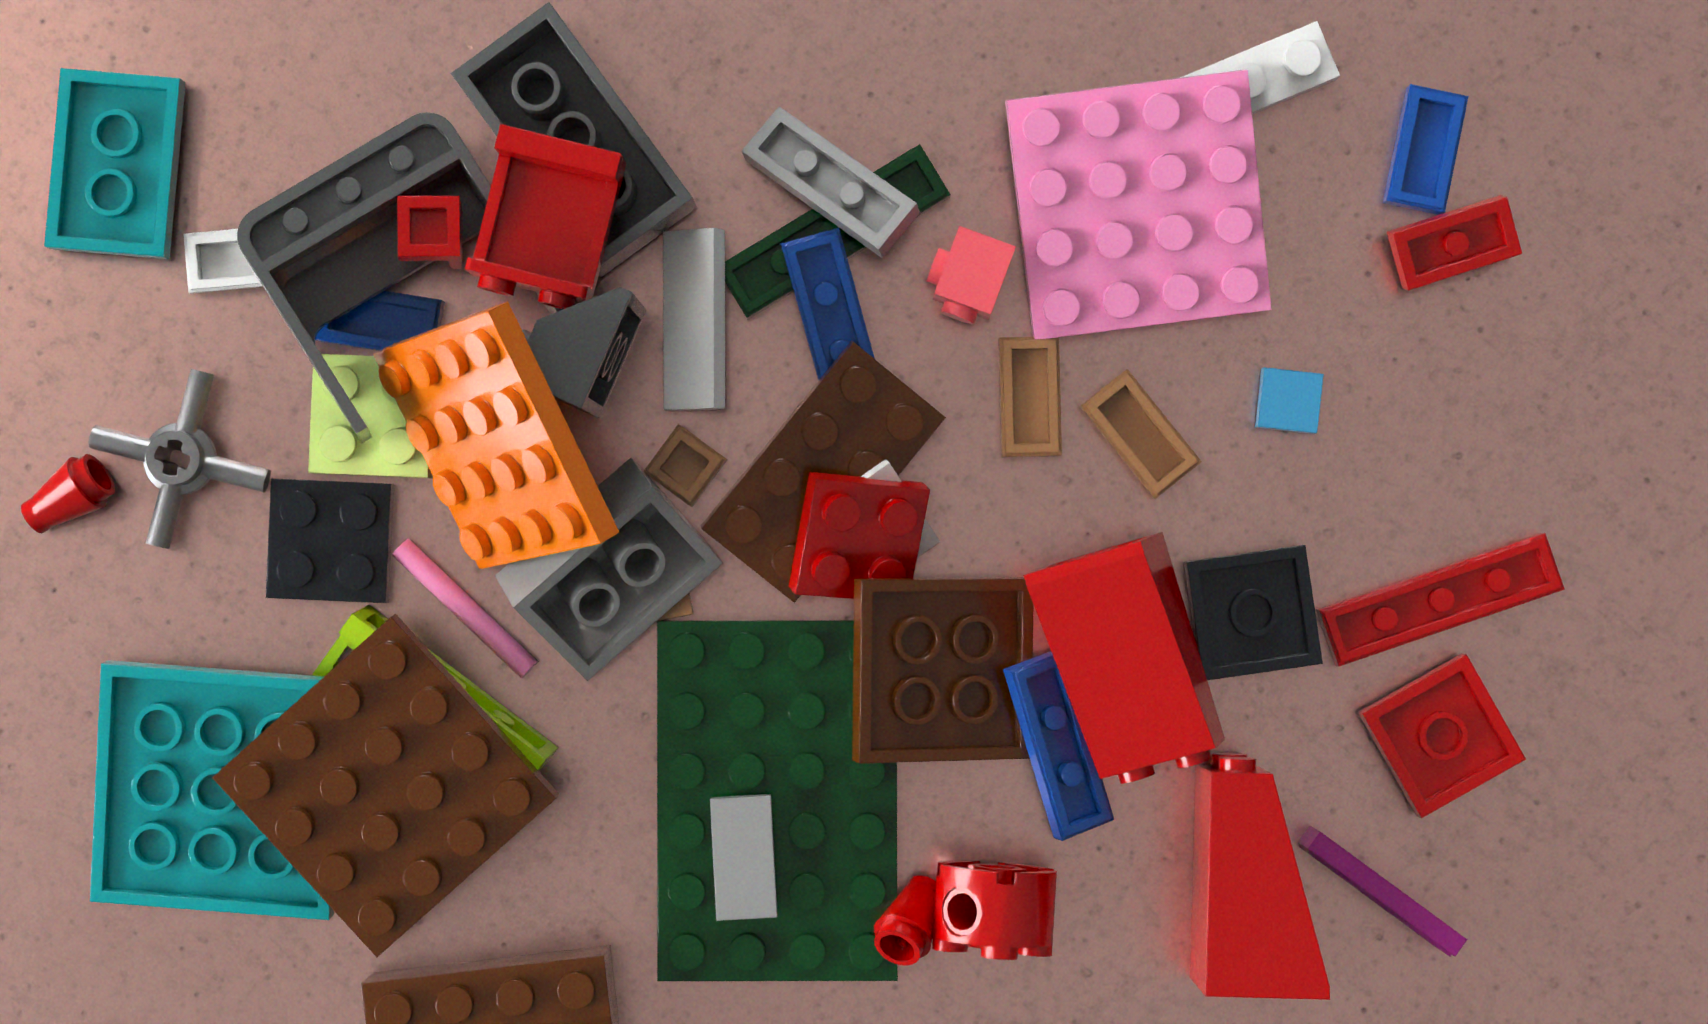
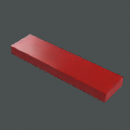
(1440, 599)

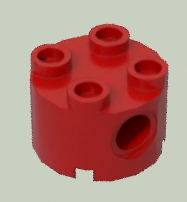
(994, 908)

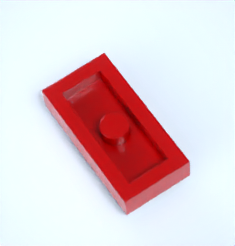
(1454, 242)

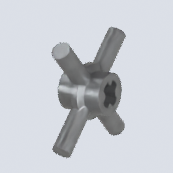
(167, 476)

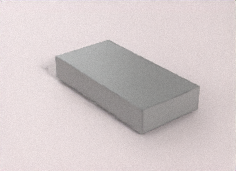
(743, 857)

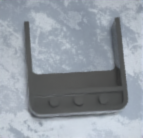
(337, 231)

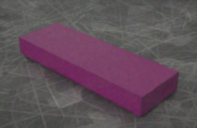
(1381, 892)

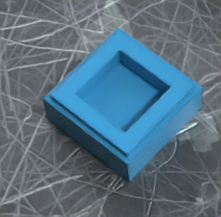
(1289, 400)

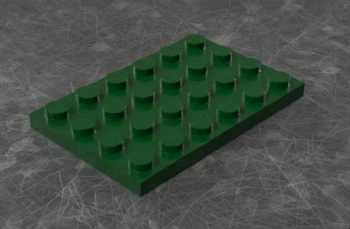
(772, 715)

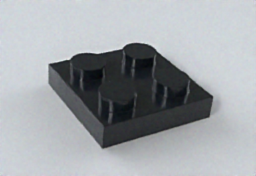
(329, 540)
(1253, 612)

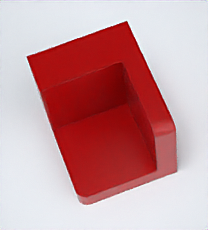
(430, 229)

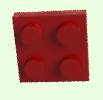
(856, 532)
(1442, 735)

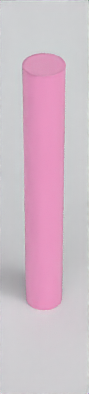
(464, 608)

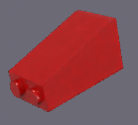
(1128, 658)
(1247, 893)

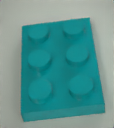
(115, 163)

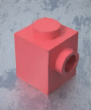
(970, 275)

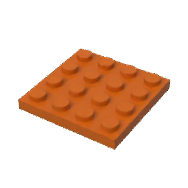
(495, 439)

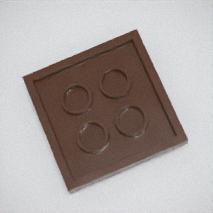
(934, 667)

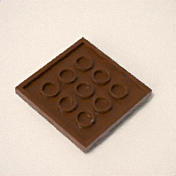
(386, 785)

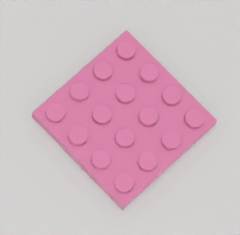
(1139, 204)

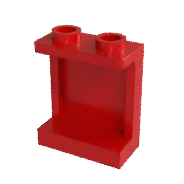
(546, 217)

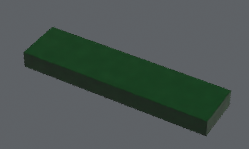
(759, 272)

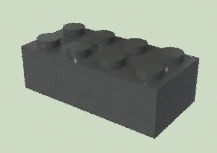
(550, 86)

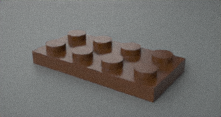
(841, 427)

